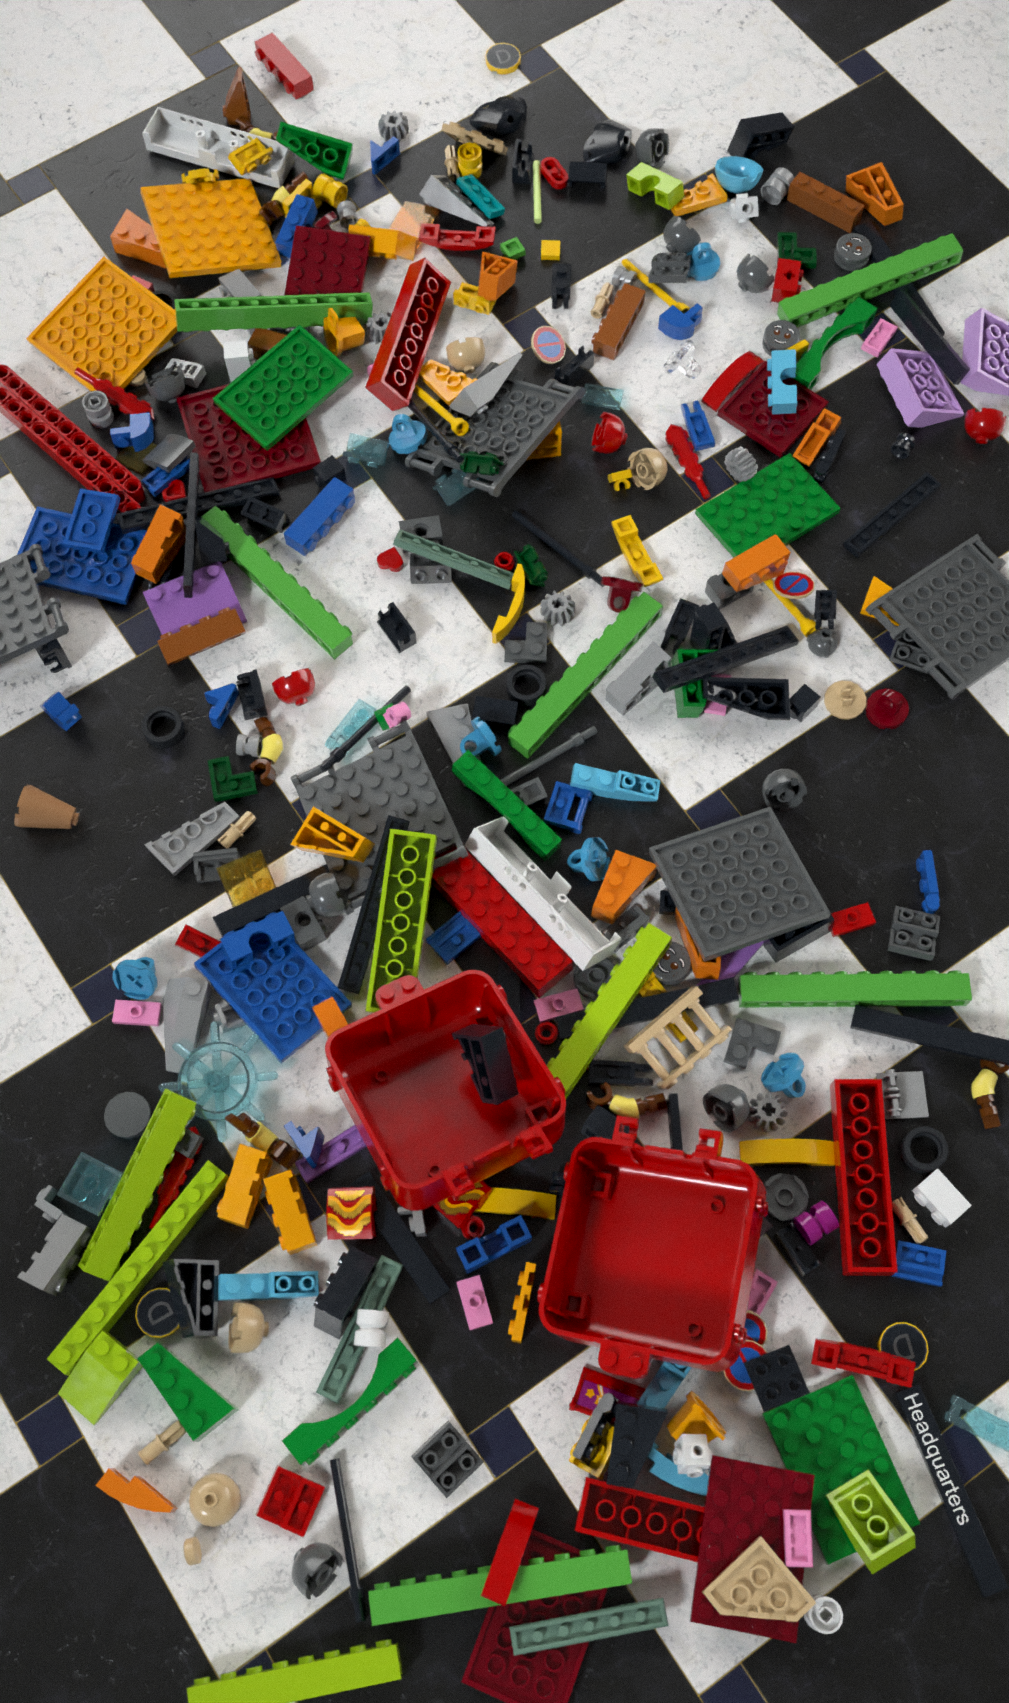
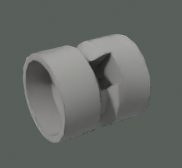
(777, 186)
(98, 409)

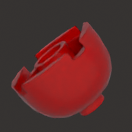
(984, 425)
(609, 434)
(295, 687)

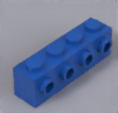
(319, 516)

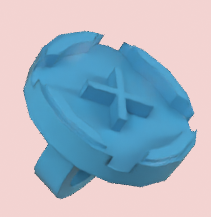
(704, 262)
(408, 435)
(482, 737)
(593, 859)
(136, 978)
(783, 1074)

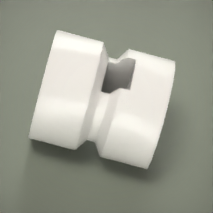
(371, 1328)
(825, 1615)

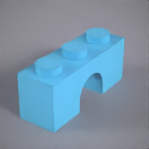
(783, 396)

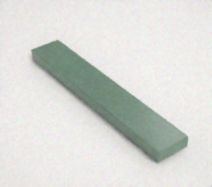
(453, 559)
(347, 1355)
(588, 1626)

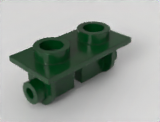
(488, 463)
(535, 573)

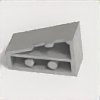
(237, 285)
(637, 679)
(57, 1255)

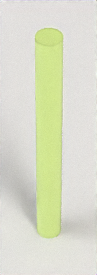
(537, 192)

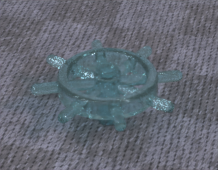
(218, 1079)

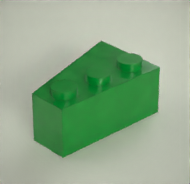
(689, 697)

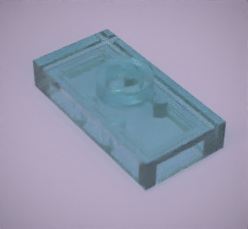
(602, 396)

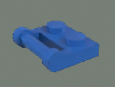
(561, 804)

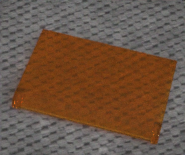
(410, 219)

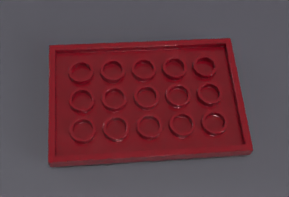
(739, 1507)
(537, 1675)

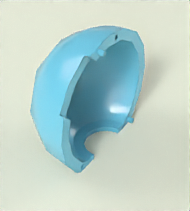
(737, 173)

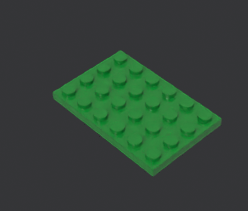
(283, 387)
(774, 501)
(836, 1441)

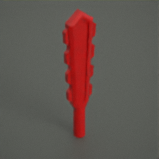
(127, 403)
(683, 449)
(173, 1179)

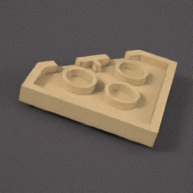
(461, 135)
(759, 1587)

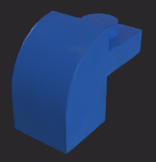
(678, 324)
(138, 434)
(61, 711)

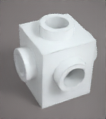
(749, 205)
(692, 1454)

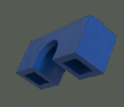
(301, 213)
(273, 929)
(494, 1245)

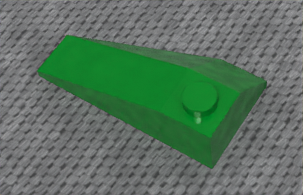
(321, 151)

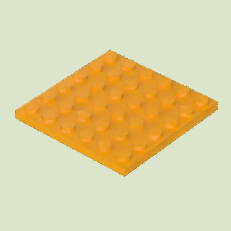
(210, 227)
(105, 327)

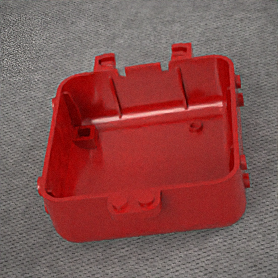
(416, 1092)
(654, 1253)

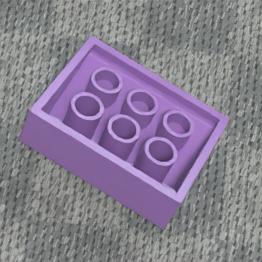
(210, 594)

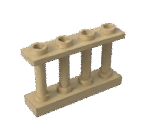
(656, 1030)

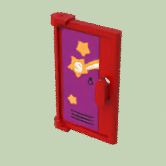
(595, 1384)

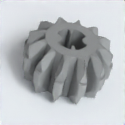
(393, 125)
(377, 326)
(741, 464)
(557, 608)
(773, 1107)

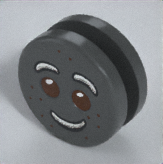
(852, 252)
(780, 336)
(673, 966)

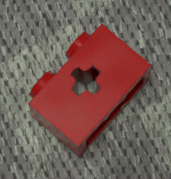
(786, 279)

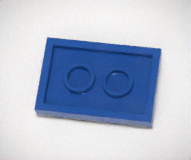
(91, 521)

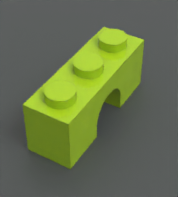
(666, 188)

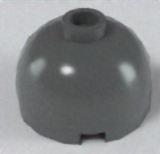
(652, 147)
(679, 236)
(753, 275)
(167, 384)
(783, 789)
(325, 896)
(728, 1106)
(314, 1568)

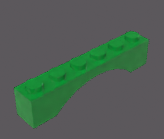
(853, 321)
(522, 818)
(310, 1438)

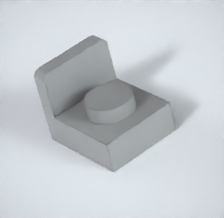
(417, 1222)

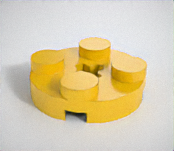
(200, 175)

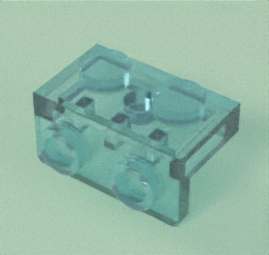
(366, 450)
(452, 487)

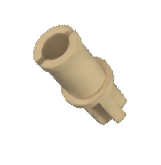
(451, 162)
(602, 300)
(236, 830)
(909, 1220)
(162, 1442)

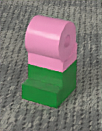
(392, 715)

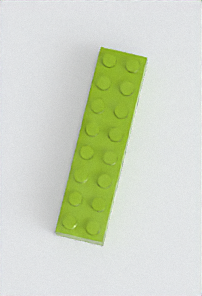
(402, 909)

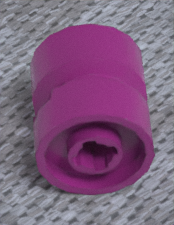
(816, 1222)

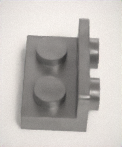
(428, 571)

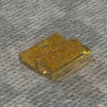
(246, 877)

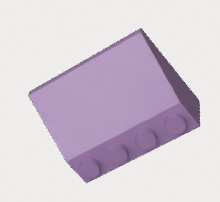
(986, 353)
(918, 388)

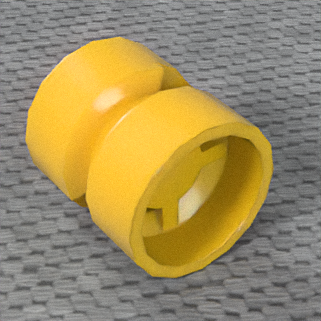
(470, 160)
(329, 190)

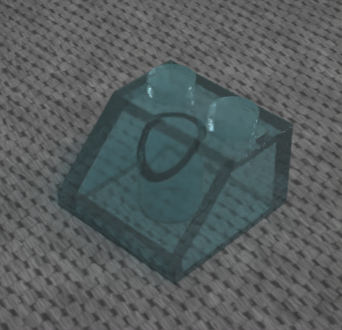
(89, 1184)

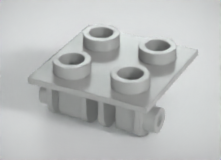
(903, 1094)

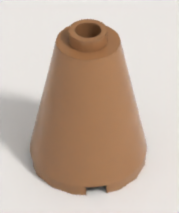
(43, 810)

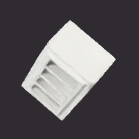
(197, 369)

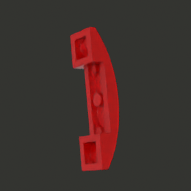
(457, 240)
(730, 379)
(863, 1361)
(509, 1552)

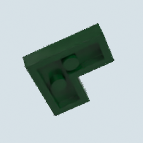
(788, 250)
(229, 786)

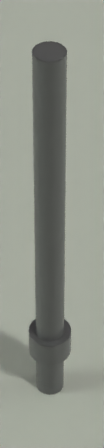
(576, 740)

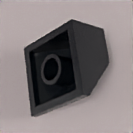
(211, 542)

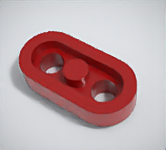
(556, 175)

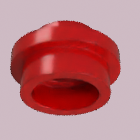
(504, 557)
(546, 1026)
(479, 1228)

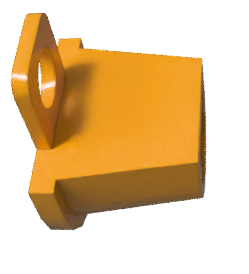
(342, 333)
(695, 1418)

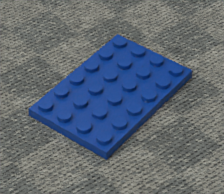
(81, 571)
(273, 993)

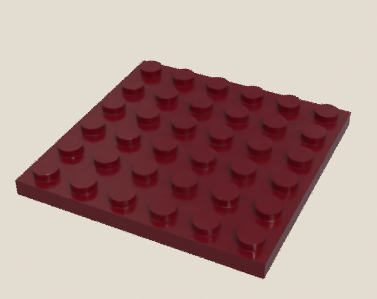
(231, 455)

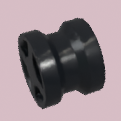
(903, 445)
(558, 1183)

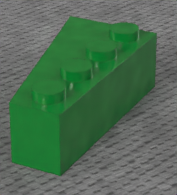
(189, 1396)

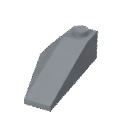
(447, 196)
(478, 394)
(184, 1015)

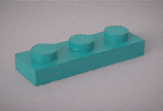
(480, 196)

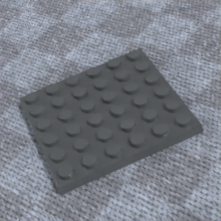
(738, 883)

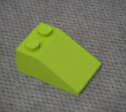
(100, 1377)
(871, 1521)

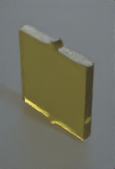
(134, 460)

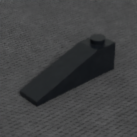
(751, 695)

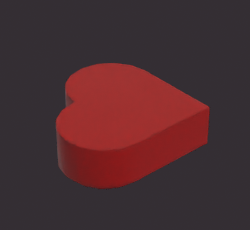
(175, 491)
(390, 560)

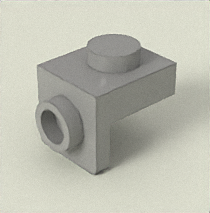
(227, 1018)
(43, 1202)

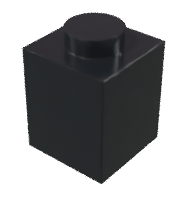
(327, 470)
(803, 703)

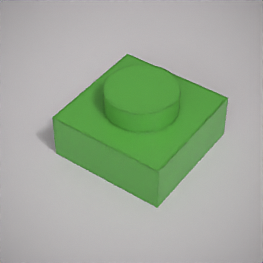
(512, 249)

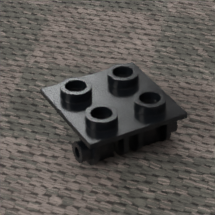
(776, 1378)

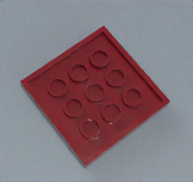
(327, 262)
(751, 415)

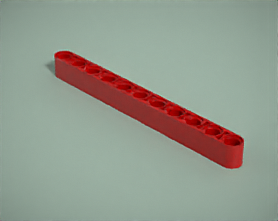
(72, 433)
(61, 450)

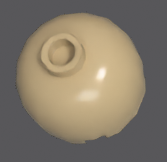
(466, 355)
(647, 468)
(246, 1328)
(214, 1499)

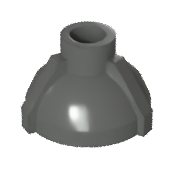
(822, 645)

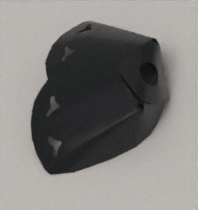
(497, 113)
(607, 143)

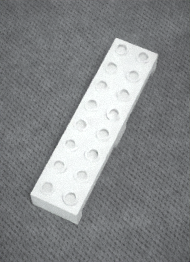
(211, 145)
(540, 897)

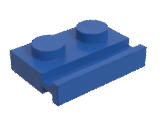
(453, 938)
(920, 1263)

